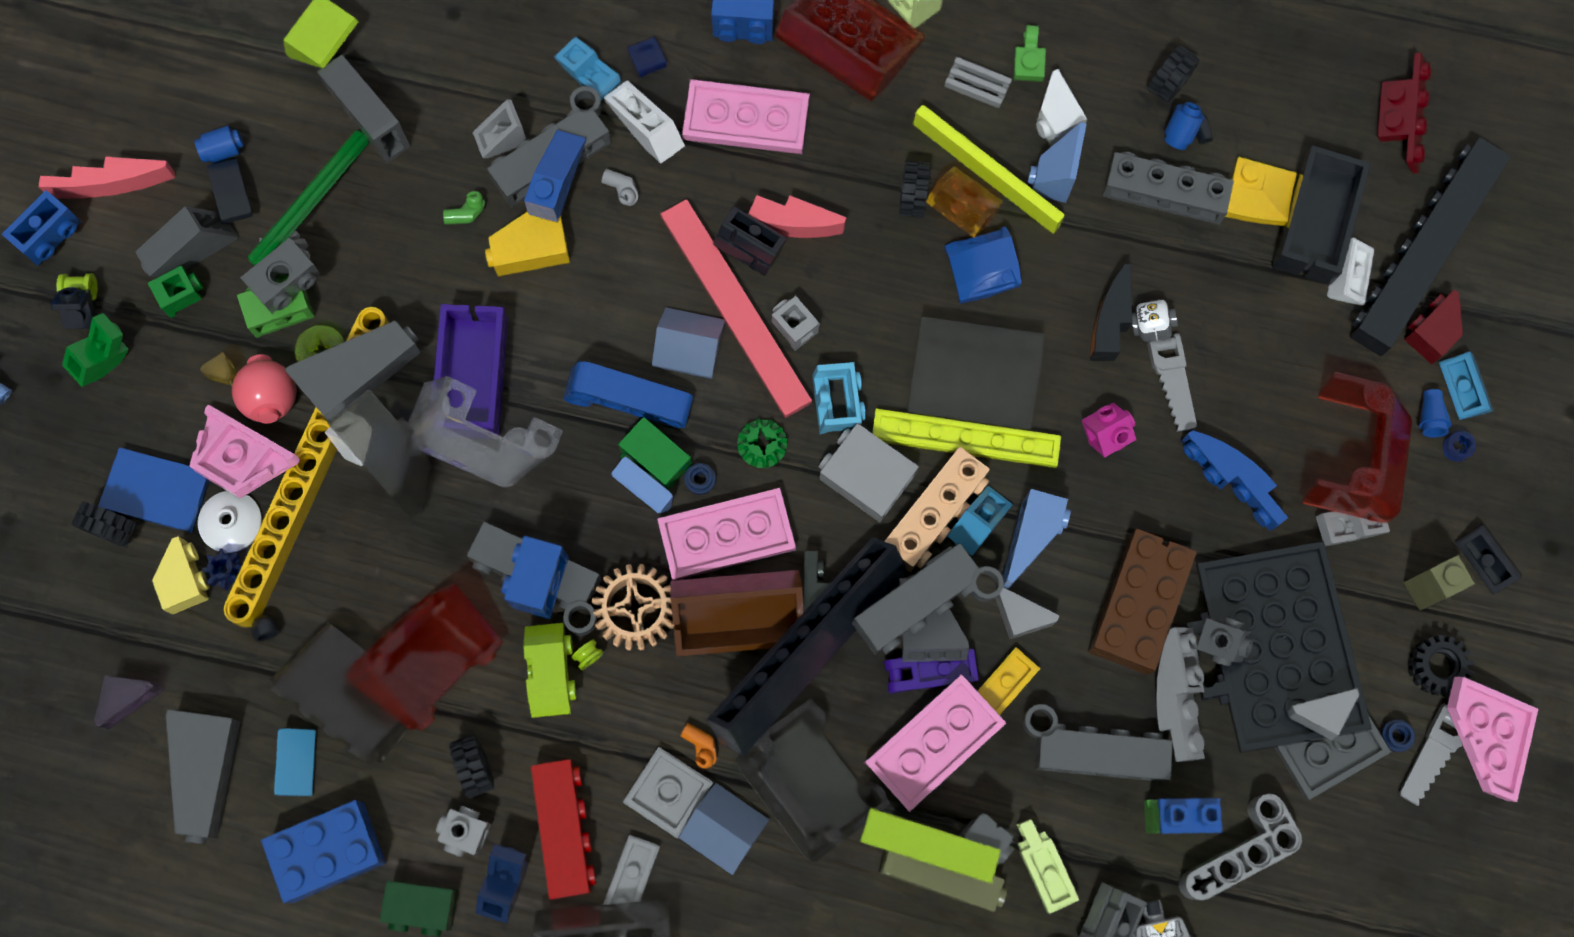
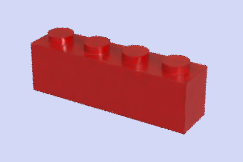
(561, 829)

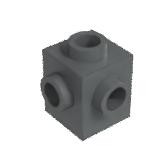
(1215, 637)

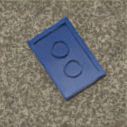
(154, 490)

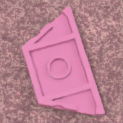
(237, 455)

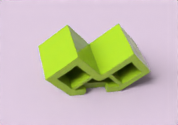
(548, 678)

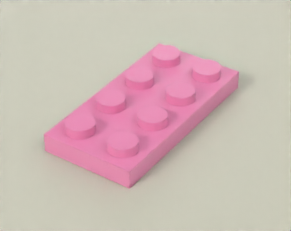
(745, 116)
(726, 534)
(935, 742)

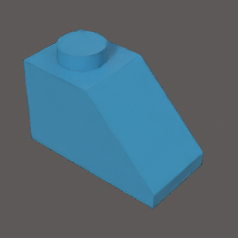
(979, 520)

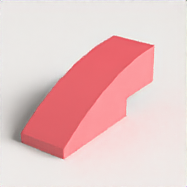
(797, 218)

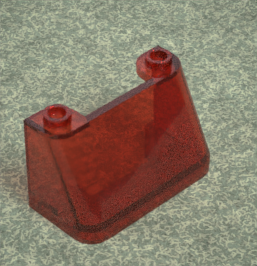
(424, 656)

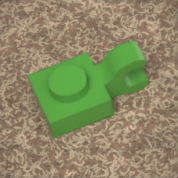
(1029, 60)

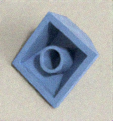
(1058, 166)

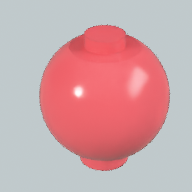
(263, 390)

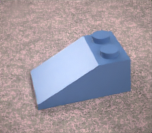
(1037, 524)

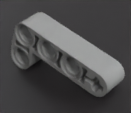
(1238, 854)

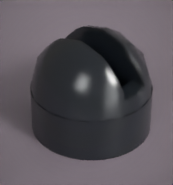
(264, 628)

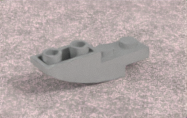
(1176, 683)

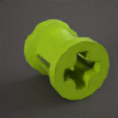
(81, 283)

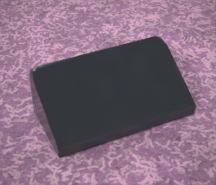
(1489, 559)

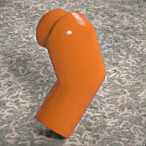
(704, 745)

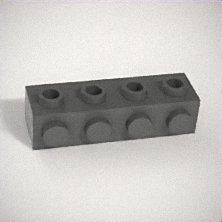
(1168, 187)

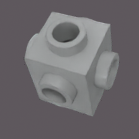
(474, 834)

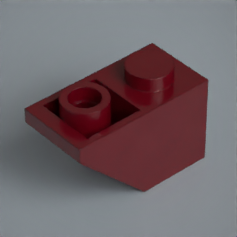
(1439, 329)

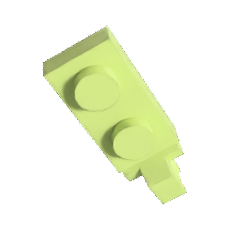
(1045, 868)

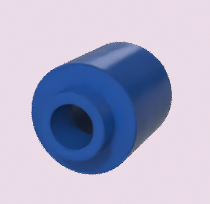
(1183, 125)
(218, 144)

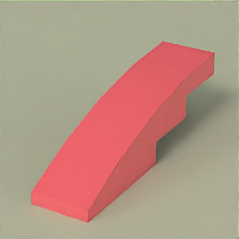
(116, 177)

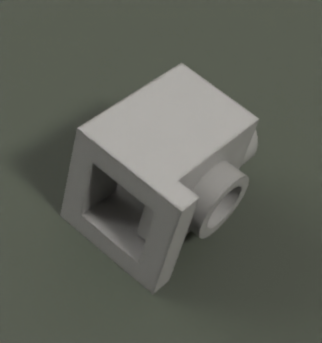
(795, 310)

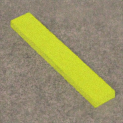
(988, 169)
(975, 438)

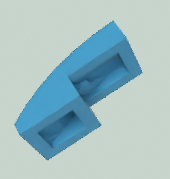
(586, 68)

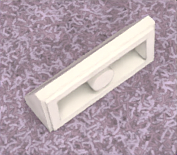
(1354, 280)

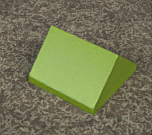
(318, 33)

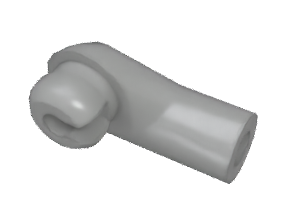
(624, 184)

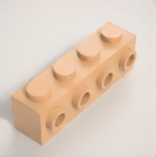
(937, 507)

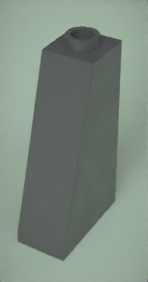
(364, 108)
(349, 369)
(200, 771)

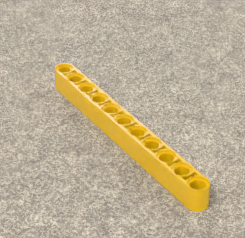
(283, 506)

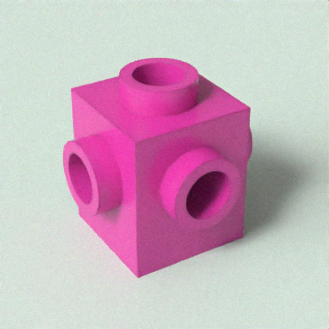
(1109, 429)

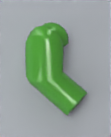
(469, 211)

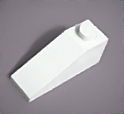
(645, 121)

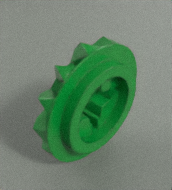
(774, 451)

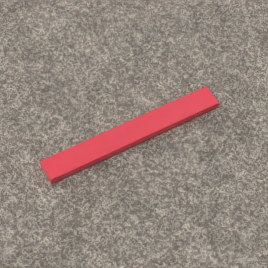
(736, 309)

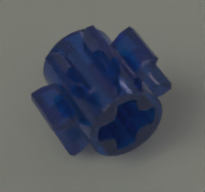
(217, 575)

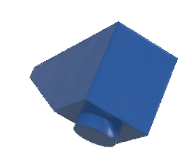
(554, 176)

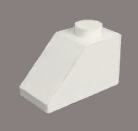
(1058, 111)

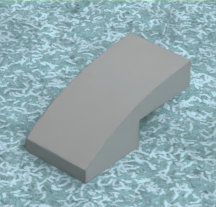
(1344, 528)

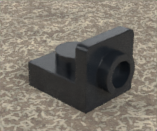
(74, 307)

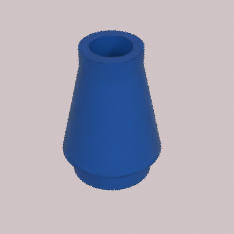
(1434, 415)

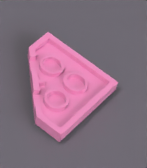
(1494, 735)

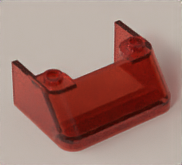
(1377, 490)

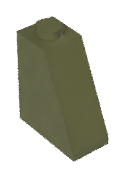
(1440, 582)

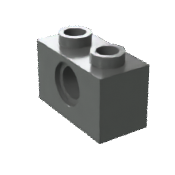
(283, 260)

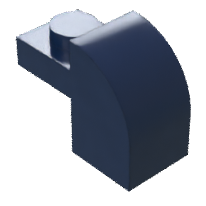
(502, 883)

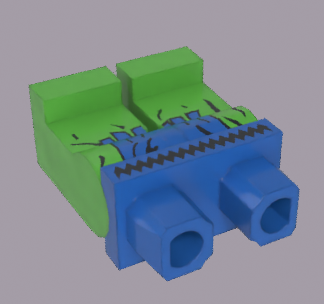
(1183, 816)

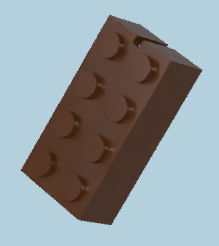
(1142, 602)
(734, 611)

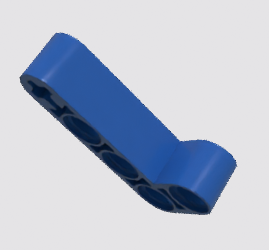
(626, 393)

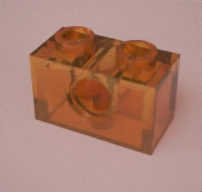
(964, 201)

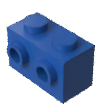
(42, 228)

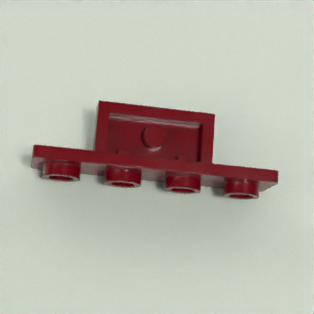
(1403, 111)

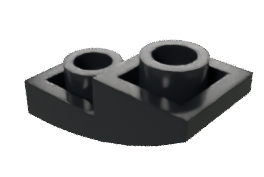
(229, 191)

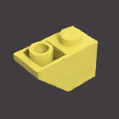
(178, 578)

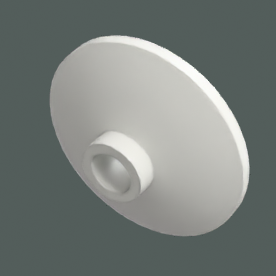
(239, 531)

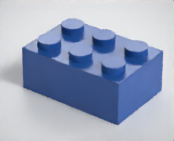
(323, 851)

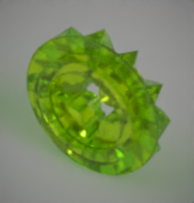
(311, 338)

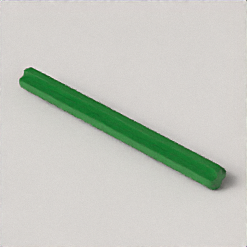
(309, 197)

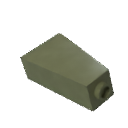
(944, 881)

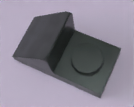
(812, 571)

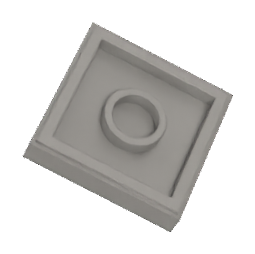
(668, 792)

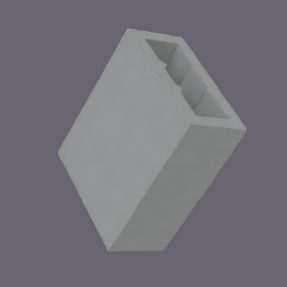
(867, 471)

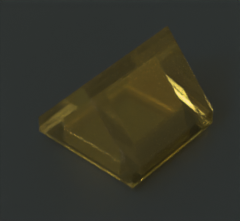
(219, 369)

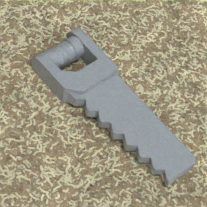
(1174, 380)
(1431, 757)

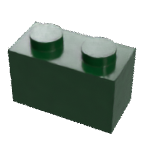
(418, 907)

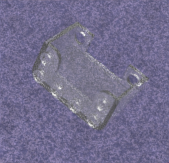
(449, 437)

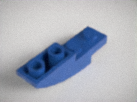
(1227, 465)

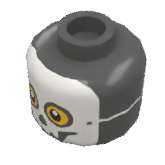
(1154, 320)

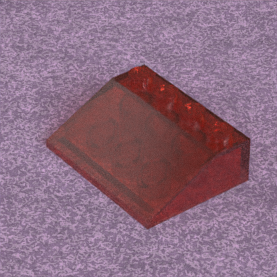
(850, 40)

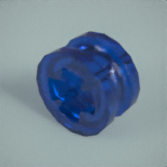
(1465, 438)

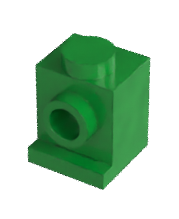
(168, 285)

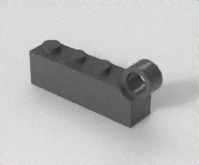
(514, 172)
(494, 551)
(922, 596)
(1099, 754)

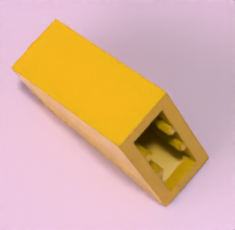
(527, 245)

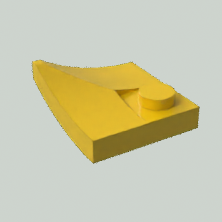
(1260, 193)

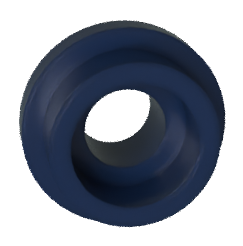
(700, 469)
(1406, 731)

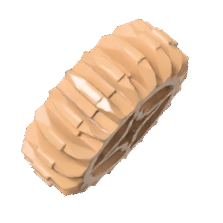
(650, 604)

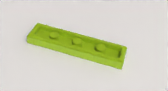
(930, 846)

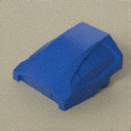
(984, 265)

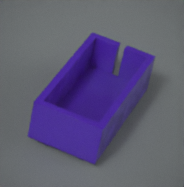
(474, 356)

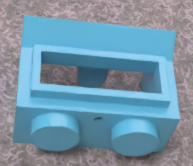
(851, 386)

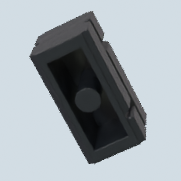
(749, 240)

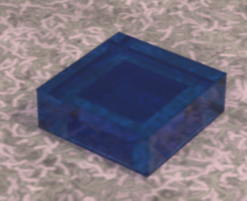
(647, 57)

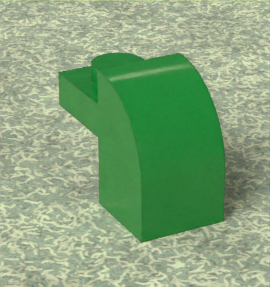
(97, 354)

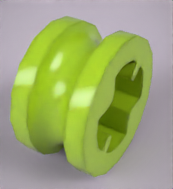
(587, 654)

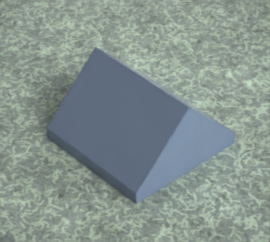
(687, 343)
(723, 828)

